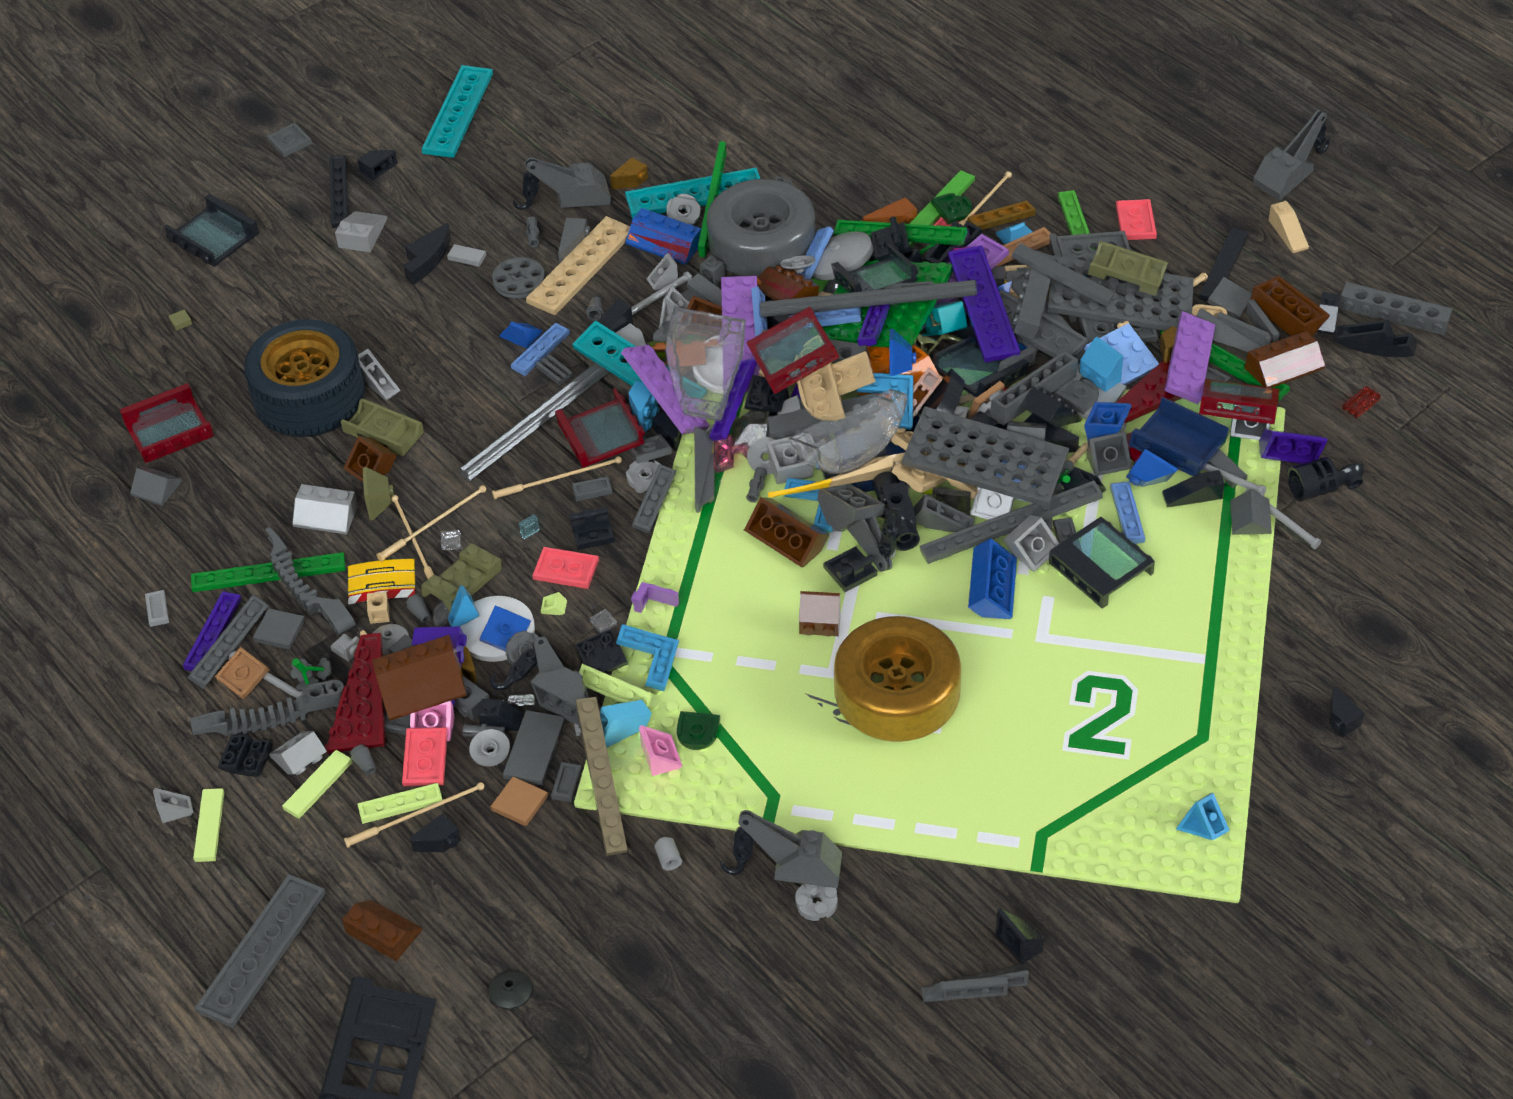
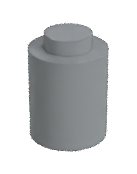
(668, 853)

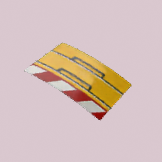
(389, 576)

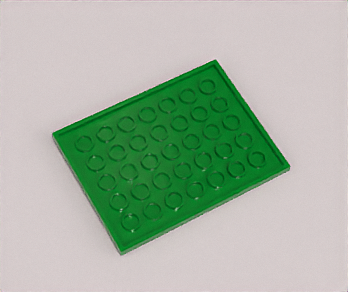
(904, 318)

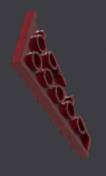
(1148, 393)
(361, 705)

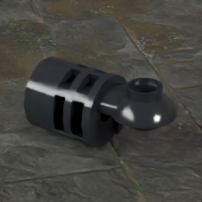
(1321, 477)

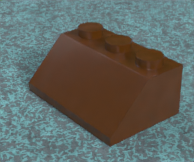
(380, 928)

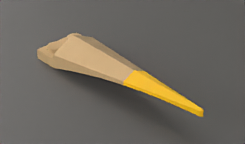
(864, 473)

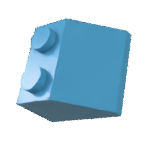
(1102, 365)

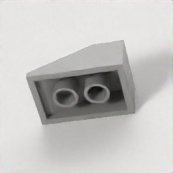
(360, 231)

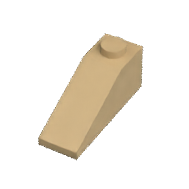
(1287, 226)

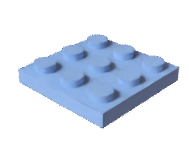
(1136, 356)

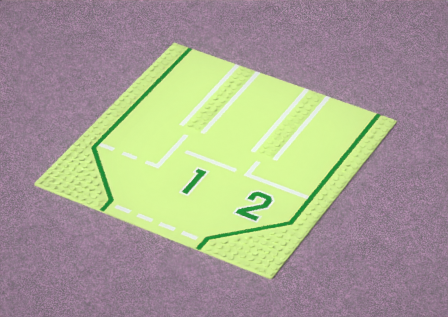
(1072, 720)

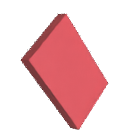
(1136, 219)
(565, 567)
(424, 756)

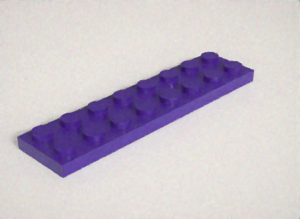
(986, 308)

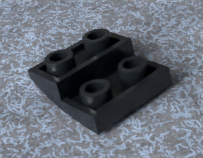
(762, 397)
(245, 755)

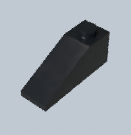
(1197, 489)

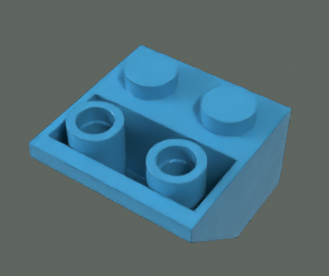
(643, 405)

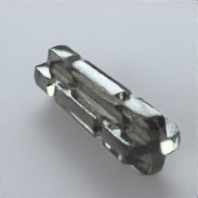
(518, 700)

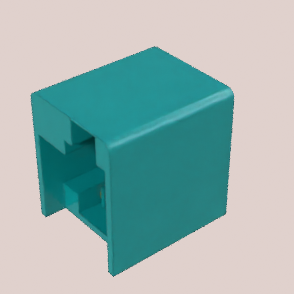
(946, 318)

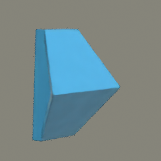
(1013, 232)
(463, 609)
(1204, 819)

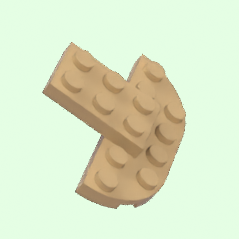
(823, 388)
(918, 479)

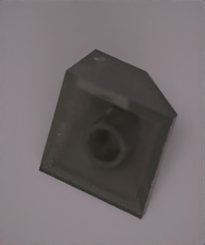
(750, 427)
(953, 497)

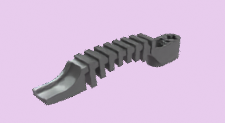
(332, 609)
(316, 697)

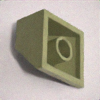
(376, 492)

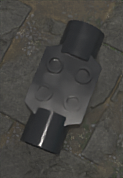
(894, 494)

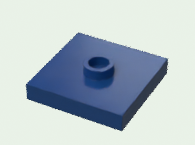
(502, 626)

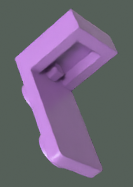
(653, 592)

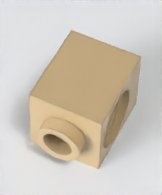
(378, 607)

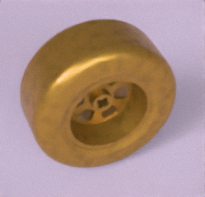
(897, 645)

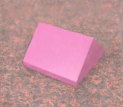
(435, 717)
(659, 751)

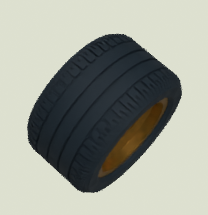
(304, 377)

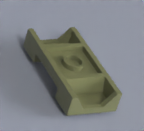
(1128, 266)
(384, 426)
(471, 571)

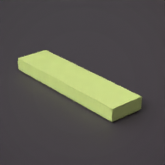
(613, 686)
(317, 784)
(399, 803)
(209, 825)

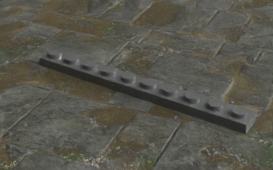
(1008, 522)

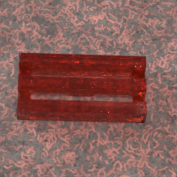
(1363, 404)

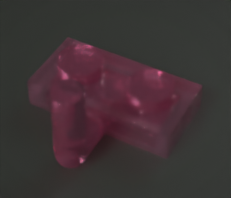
(724, 453)

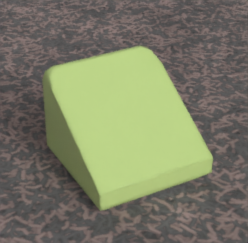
(554, 604)

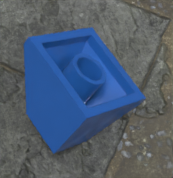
(900, 354)
(1106, 419)
(1150, 470)

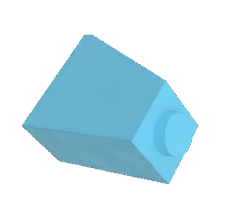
(623, 720)

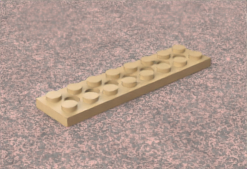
(583, 273)

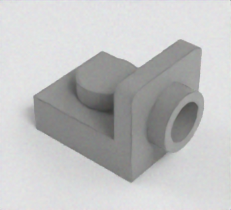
(345, 646)

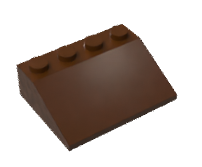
(419, 677)

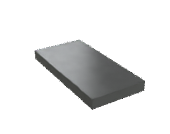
(534, 747)

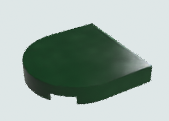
(952, 207)
(697, 730)

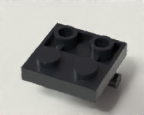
(894, 235)
(591, 528)
(850, 569)
(601, 652)

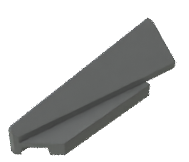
(1235, 332)
(703, 469)
(978, 985)

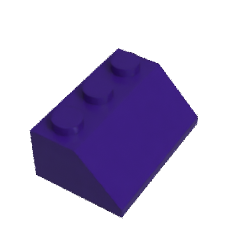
(1290, 446)

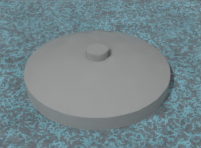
(848, 249)

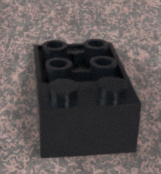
(1049, 408)

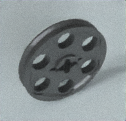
(517, 277)

